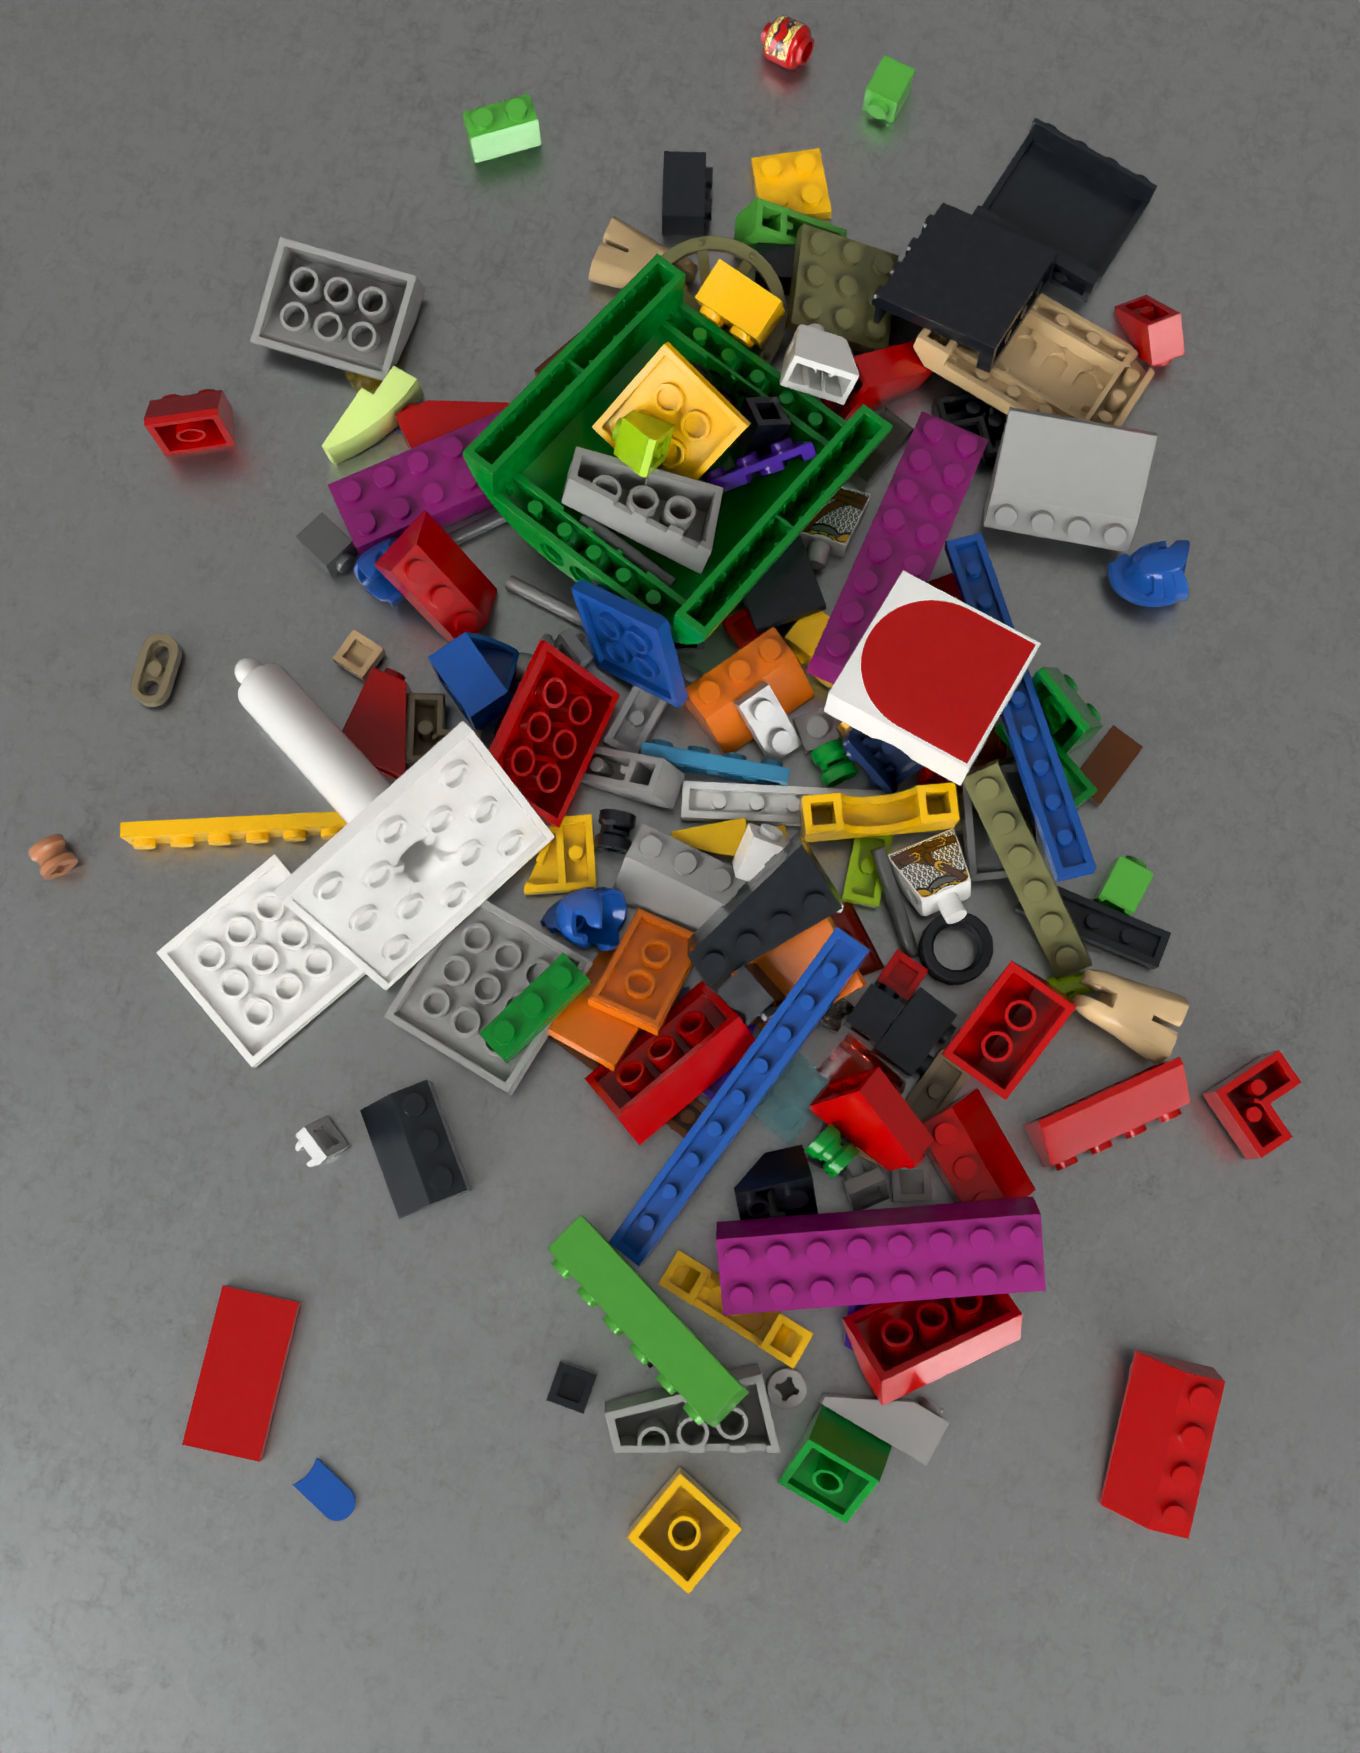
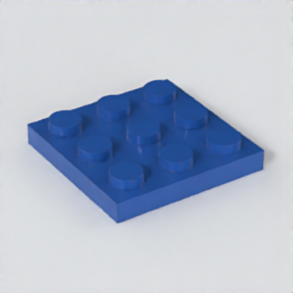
(630, 642)

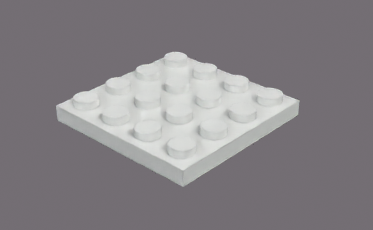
(258, 965)

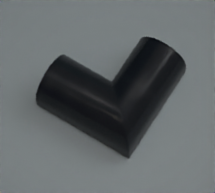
(973, 414)

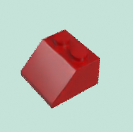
(191, 422)

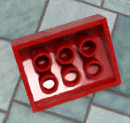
(552, 731)

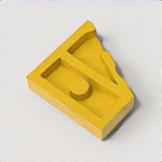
(566, 860)

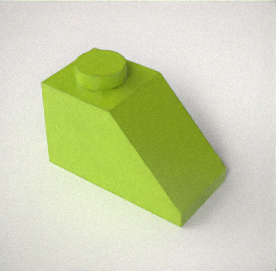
(642, 441)

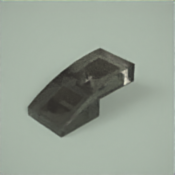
(887, 448)

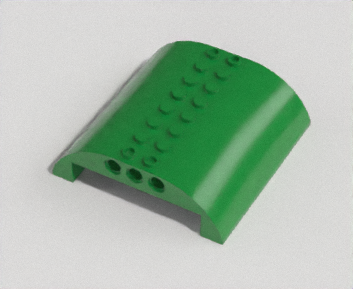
(530, 445)

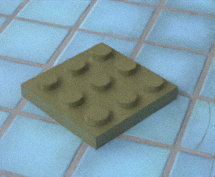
(836, 287)

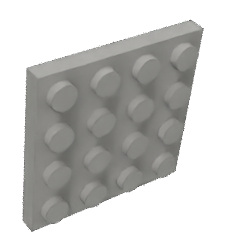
(472, 981)

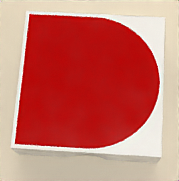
(931, 677)

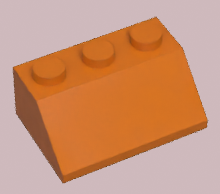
(761, 660)

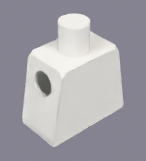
(819, 364)

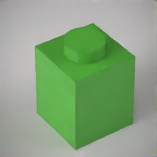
(888, 89)
(1124, 884)

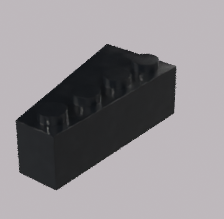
(765, 912)

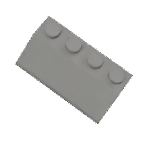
(674, 879)

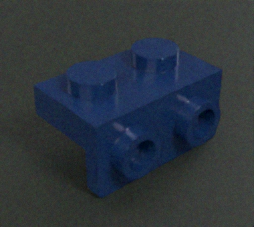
(882, 761)

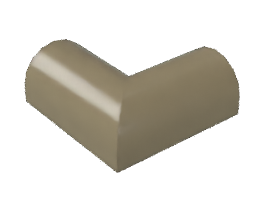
(425, 724)

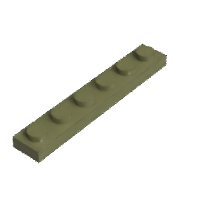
(1027, 869)

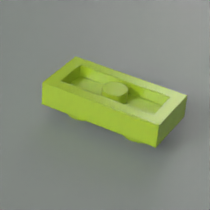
(861, 878)

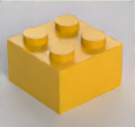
(740, 304)
(684, 1530)

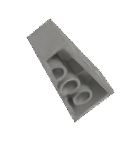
(659, 511)
(659, 1424)

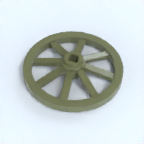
(751, 259)

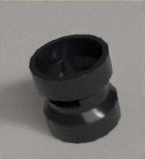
(614, 831)

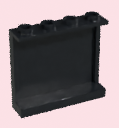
(1070, 202)
(967, 282)

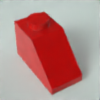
(1152, 329)

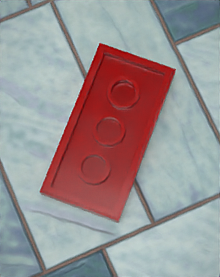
(241, 1373)

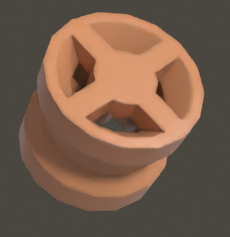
(52, 856)

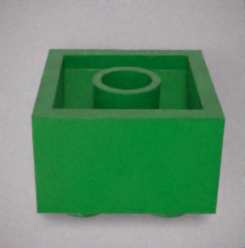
(835, 1464)

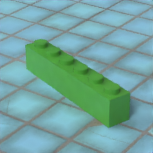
(648, 1322)

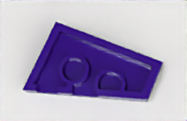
(751, 464)

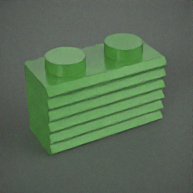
(502, 128)

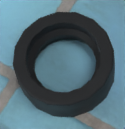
(946, 975)

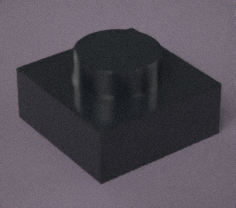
(572, 1387)

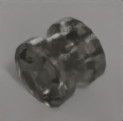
(834, 1015)

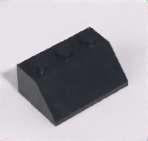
(415, 1148)

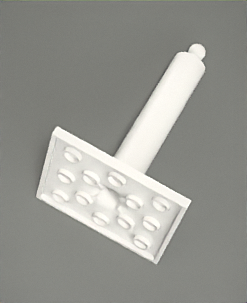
(411, 849)

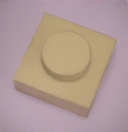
(358, 655)

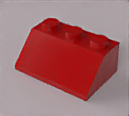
(438, 579)
(1009, 1029)
(974, 1153)

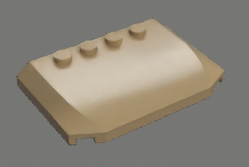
(1050, 367)

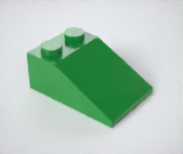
(1066, 714)

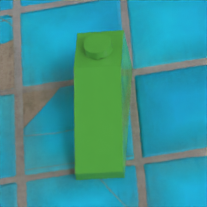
(775, 224)

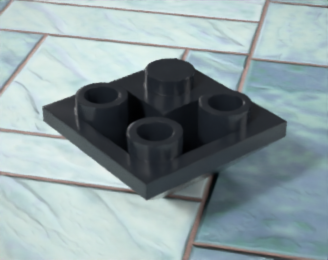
(777, 1186)

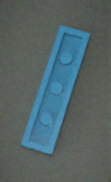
(729, 767)

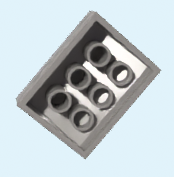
(337, 309)
(1069, 479)

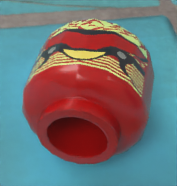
(787, 42)

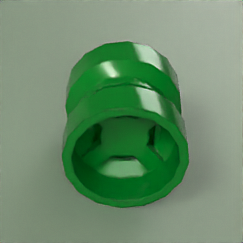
(834, 763)
(831, 1150)

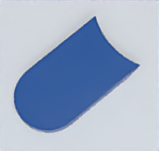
(327, 1492)

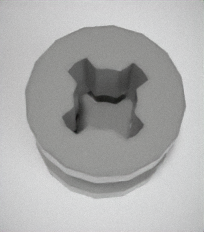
(780, 1378)

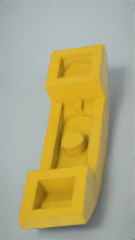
(768, 1330)

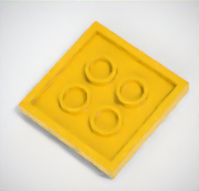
(682, 396)

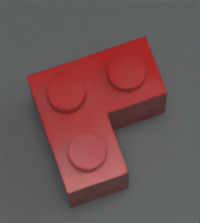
(1245, 1105)

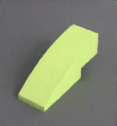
(372, 416)

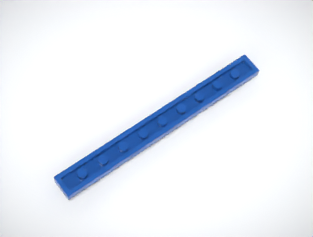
(1026, 725)
(739, 1096)

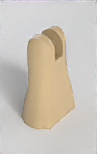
(626, 253)
(1134, 1013)

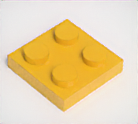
(793, 181)

